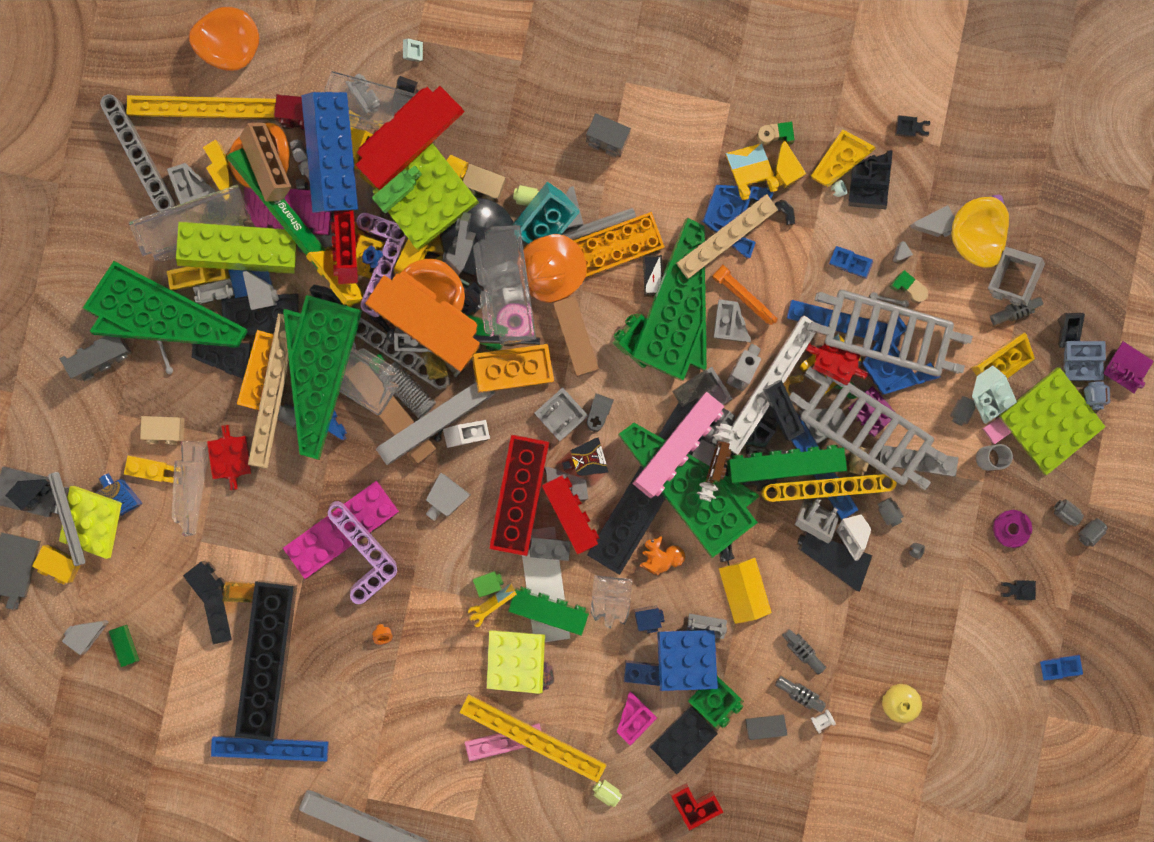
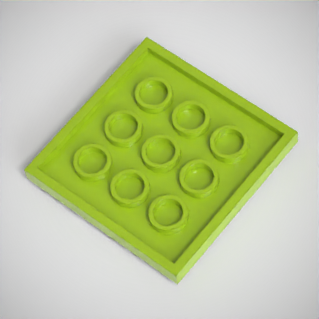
(435, 202)
(1052, 421)

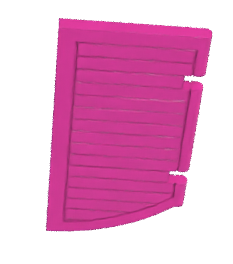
(299, 201)

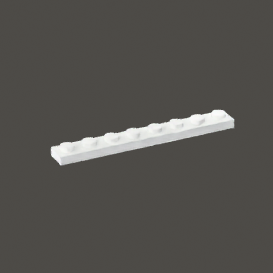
(777, 371)

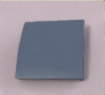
(1084, 360)

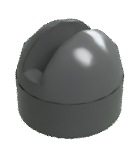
(917, 551)

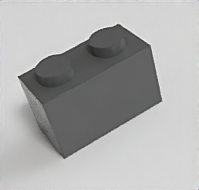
(550, 548)

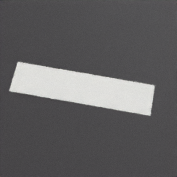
(545, 577)

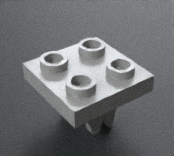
(561, 414)
(817, 520)

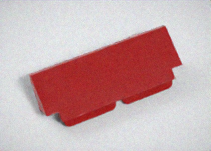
(407, 135)

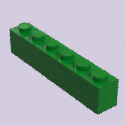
(786, 465)

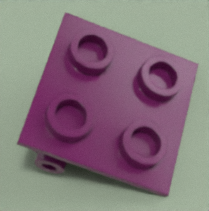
(1128, 367)
(867, 410)

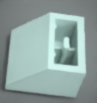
(992, 394)

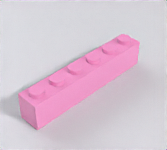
(678, 445)

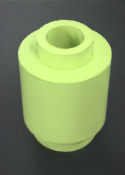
(524, 195)
(607, 793)

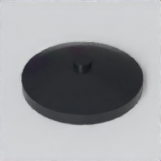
(483, 216)

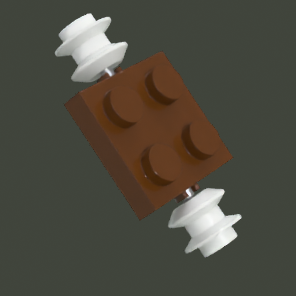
(716, 469)

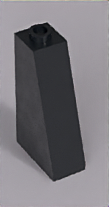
(836, 559)

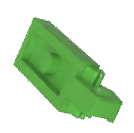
(397, 189)

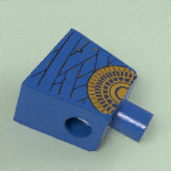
(120, 492)

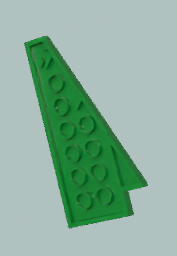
(142, 309)
(677, 318)
(318, 356)
(712, 523)

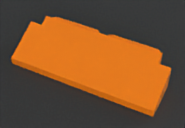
(432, 324)

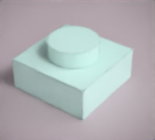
(412, 50)

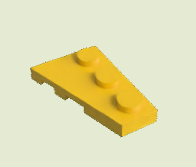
(841, 157)
(345, 292)

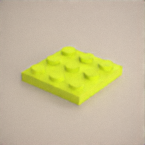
(94, 520)
(515, 661)

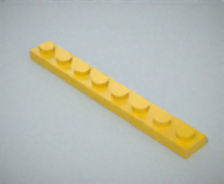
(200, 107)
(533, 738)

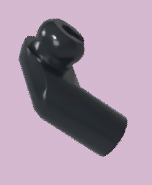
(788, 210)

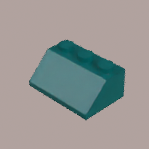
(546, 214)

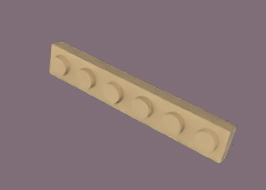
(726, 236)

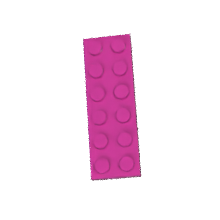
(326, 541)

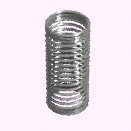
(426, 406)
(1004, 454)

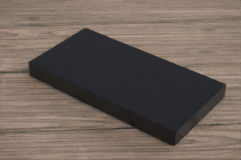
(260, 319)

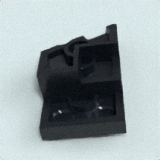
(871, 182)
(764, 430)

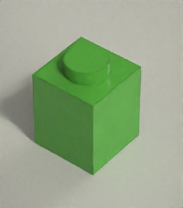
(488, 583)

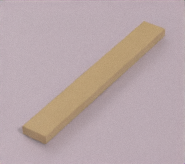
(270, 398)

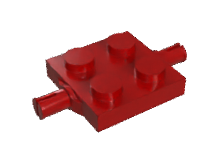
(836, 363)
(229, 457)

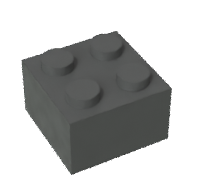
(607, 135)

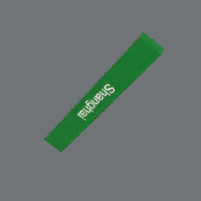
(280, 209)

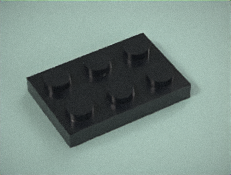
(683, 739)

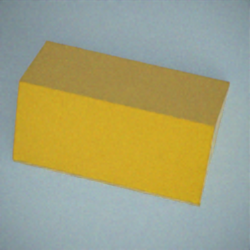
(1009, 357)
(745, 591)

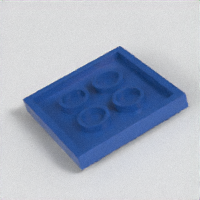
(687, 660)

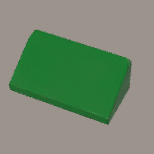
(124, 645)

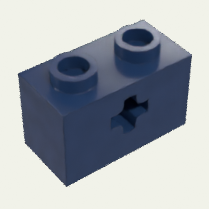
(641, 673)

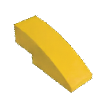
(219, 169)
(193, 276)

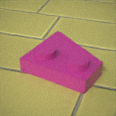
(634, 720)

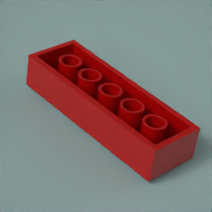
(519, 495)

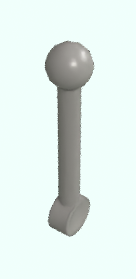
(905, 303)
(169, 370)

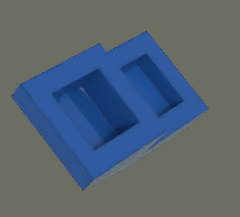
(851, 262)
(1061, 667)

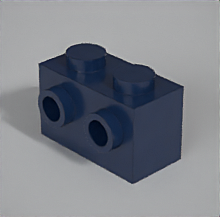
(649, 618)

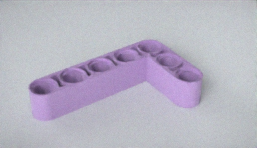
(392, 243)
(365, 549)

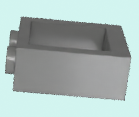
(1022, 258)

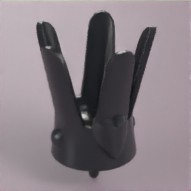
(726, 554)

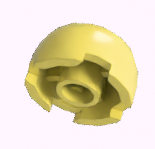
(902, 703)

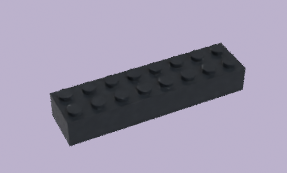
(266, 660)

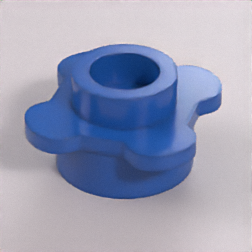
(367, 256)

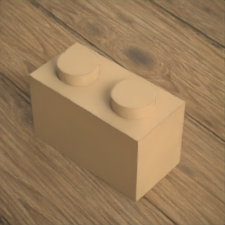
(484, 182)
(162, 428)

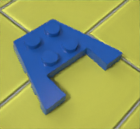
(726, 205)
(889, 376)

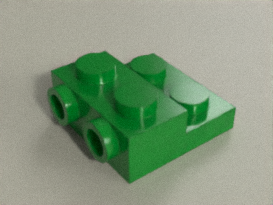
(627, 338)
(717, 704)

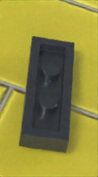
(783, 410)
(216, 615)

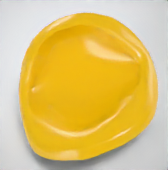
(981, 231)

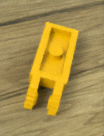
(147, 469)

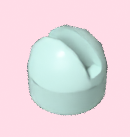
(840, 188)

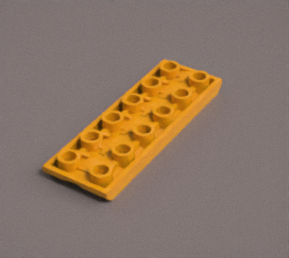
(620, 243)

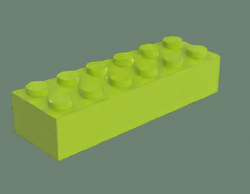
(235, 248)

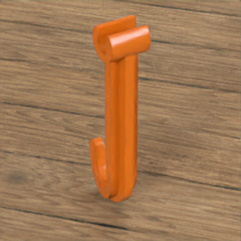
(723, 276)

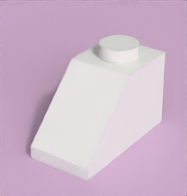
(466, 433)
(855, 534)

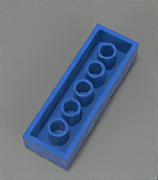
(329, 151)

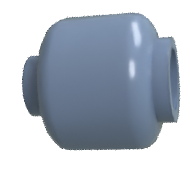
(1097, 395)

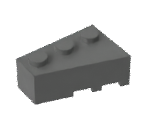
(96, 358)

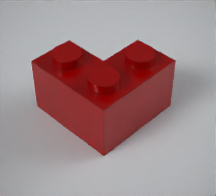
(695, 811)

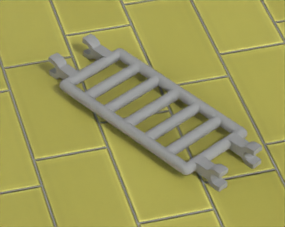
(895, 311)
(909, 473)

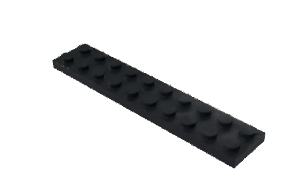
(633, 511)

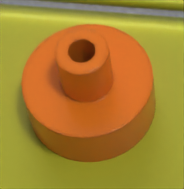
(382, 635)

